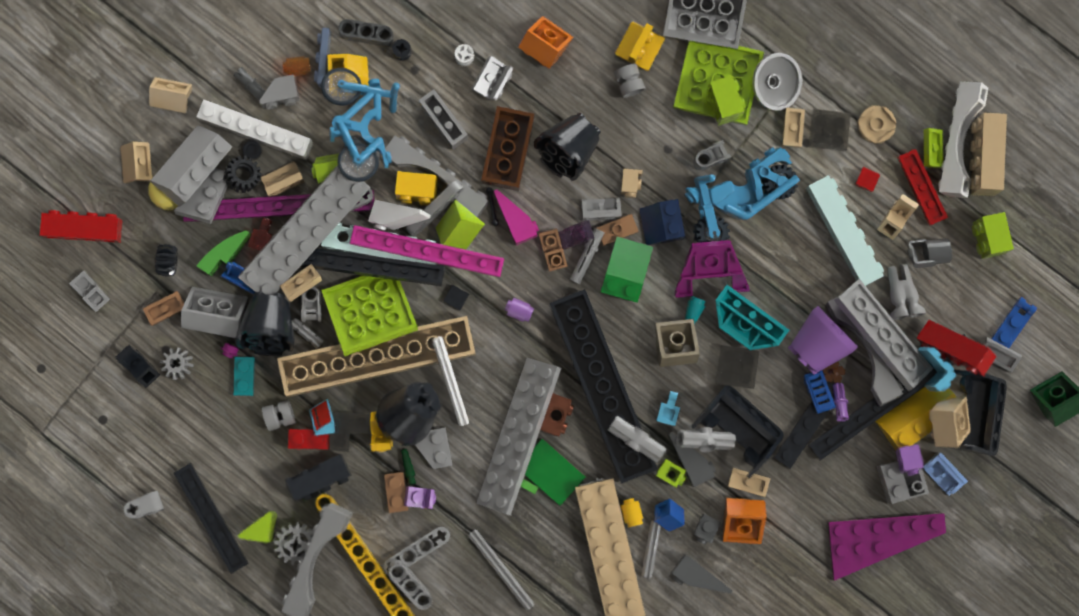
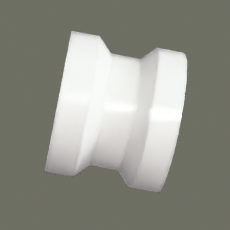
(462, 52)

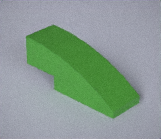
(223, 252)

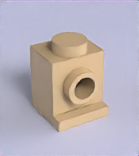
(630, 182)

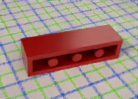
(81, 227)
(957, 348)

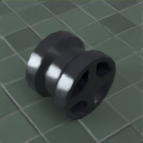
(401, 54)

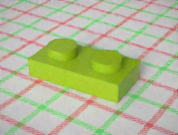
(933, 148)

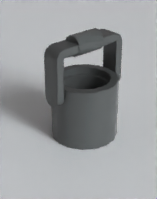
(934, 252)

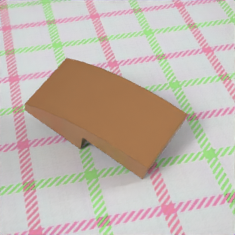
(552, 249)

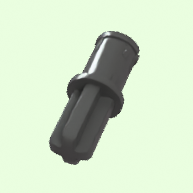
(249, 83)

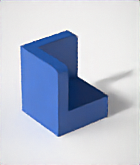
(669, 515)

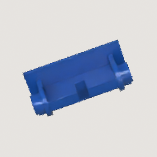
(232, 273)

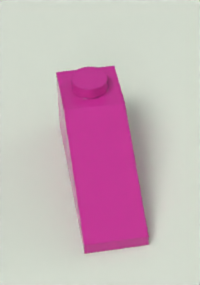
(518, 222)

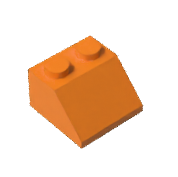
(545, 42)
(744, 521)

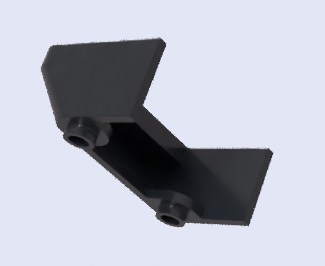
(985, 409)
(747, 422)

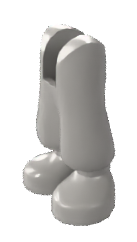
(903, 291)

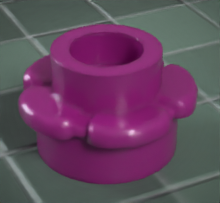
(229, 350)

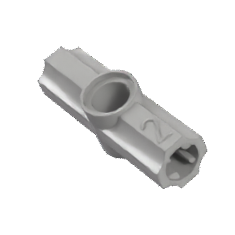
(637, 439)
(705, 439)

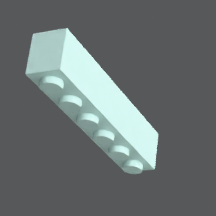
(844, 230)

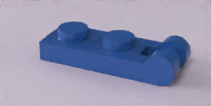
(1013, 323)

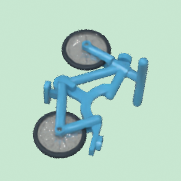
(343, 87)

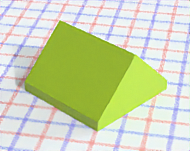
(458, 227)
(261, 530)

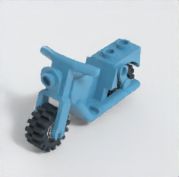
(741, 201)

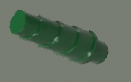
(408, 467)

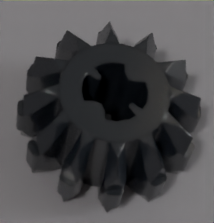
(166, 260)

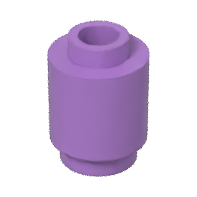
(519, 310)

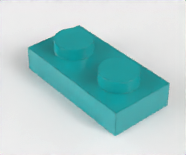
(244, 376)

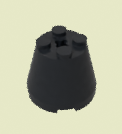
(568, 146)
(266, 325)
(408, 413)

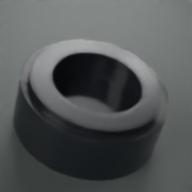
(252, 149)

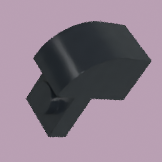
(137, 365)

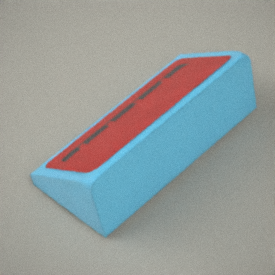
(322, 418)

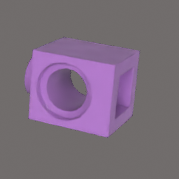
(909, 459)

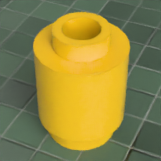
(631, 512)

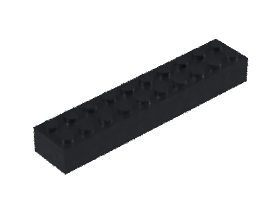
(599, 380)

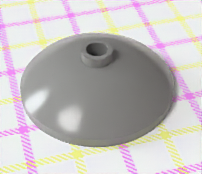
(785, 81)

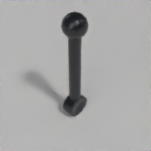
(489, 191)

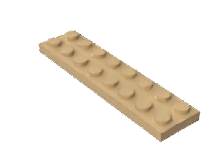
(609, 549)

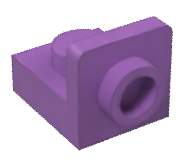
(419, 497)

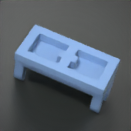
(944, 474)

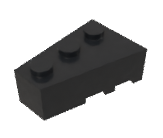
(319, 478)

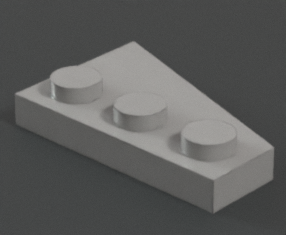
(206, 199)

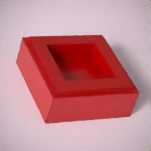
(867, 179)

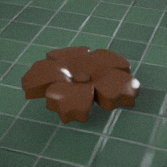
(833, 373)

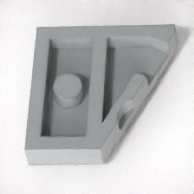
(436, 448)

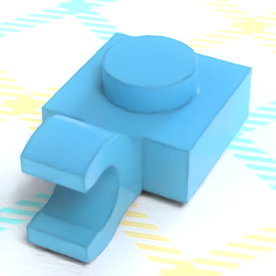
(669, 412)

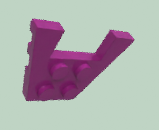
(711, 261)

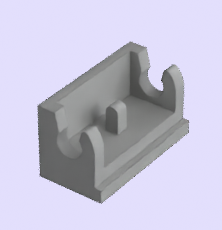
(601, 209)

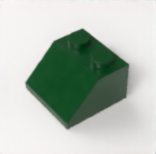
(1057, 398)

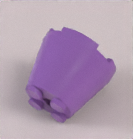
(821, 342)

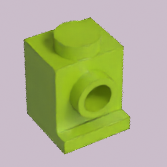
(663, 472)

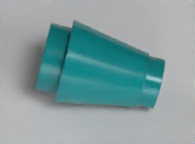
(694, 308)

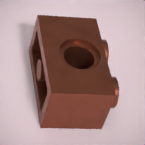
(565, 407)

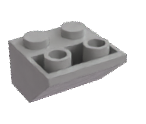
(899, 486)

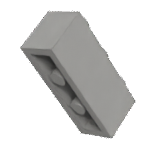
(443, 119)

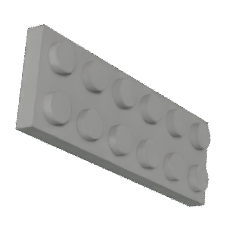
(883, 334)

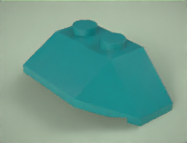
(747, 322)

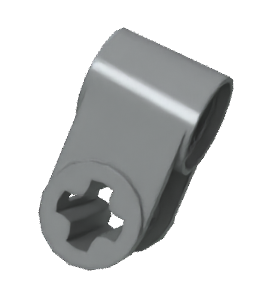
(714, 154)
(311, 306)
(146, 504)

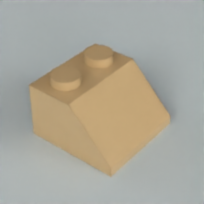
(950, 422)

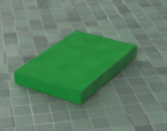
(552, 472)

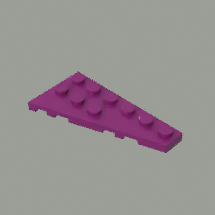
(868, 541)

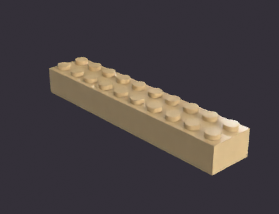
(330, 368)

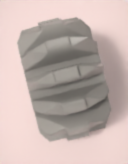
(175, 371)

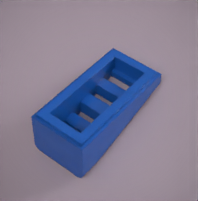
(812, 381)

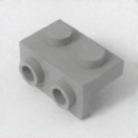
(492, 79)

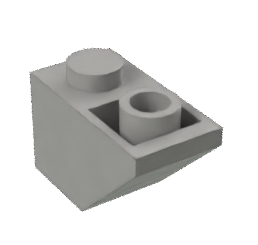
(281, 91)

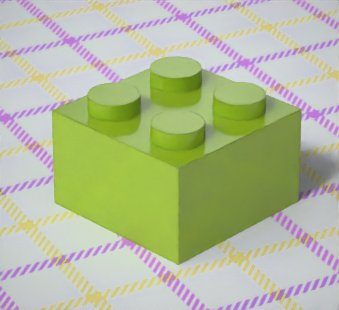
(725, 100)
(992, 235)

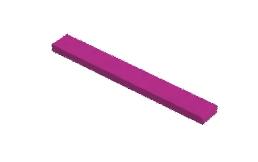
(427, 251)

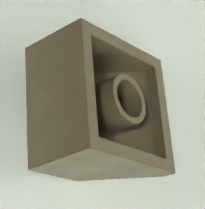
(676, 343)

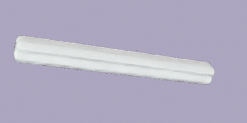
(450, 381)

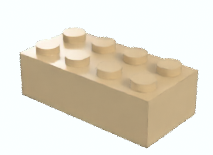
(988, 154)

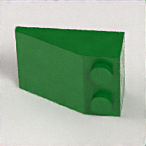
(627, 269)

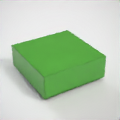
(528, 486)

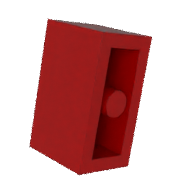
(307, 439)

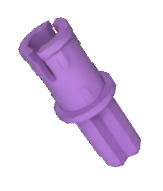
(840, 402)

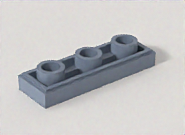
(321, 57)

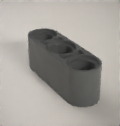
(359, 26)

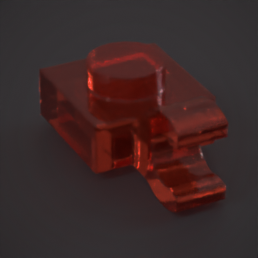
(261, 237)

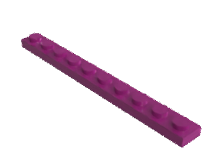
(266, 207)

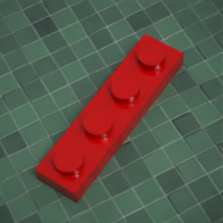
(922, 187)

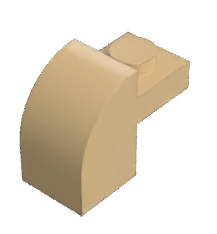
(897, 216)

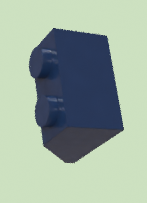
(662, 222)

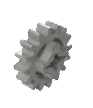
(286, 542)

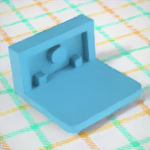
(944, 374)

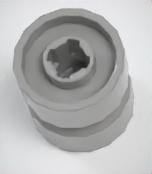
(629, 80)
(272, 418)

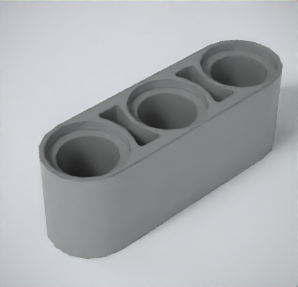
(414, 592)

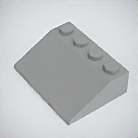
(706, 21)

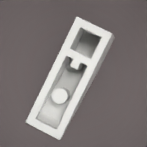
(394, 216)

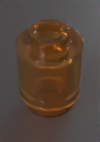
(297, 66)

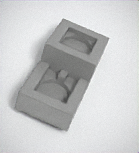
(89, 290)

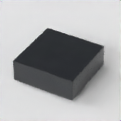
(456, 297)

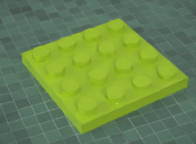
(712, 62)
(368, 312)

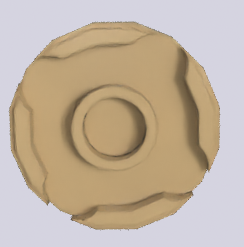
(876, 124)

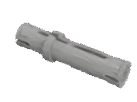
(586, 257)

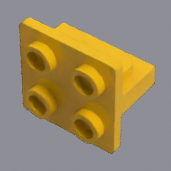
(640, 45)

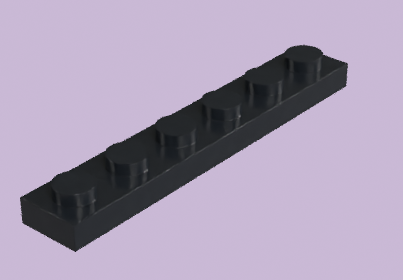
(211, 518)

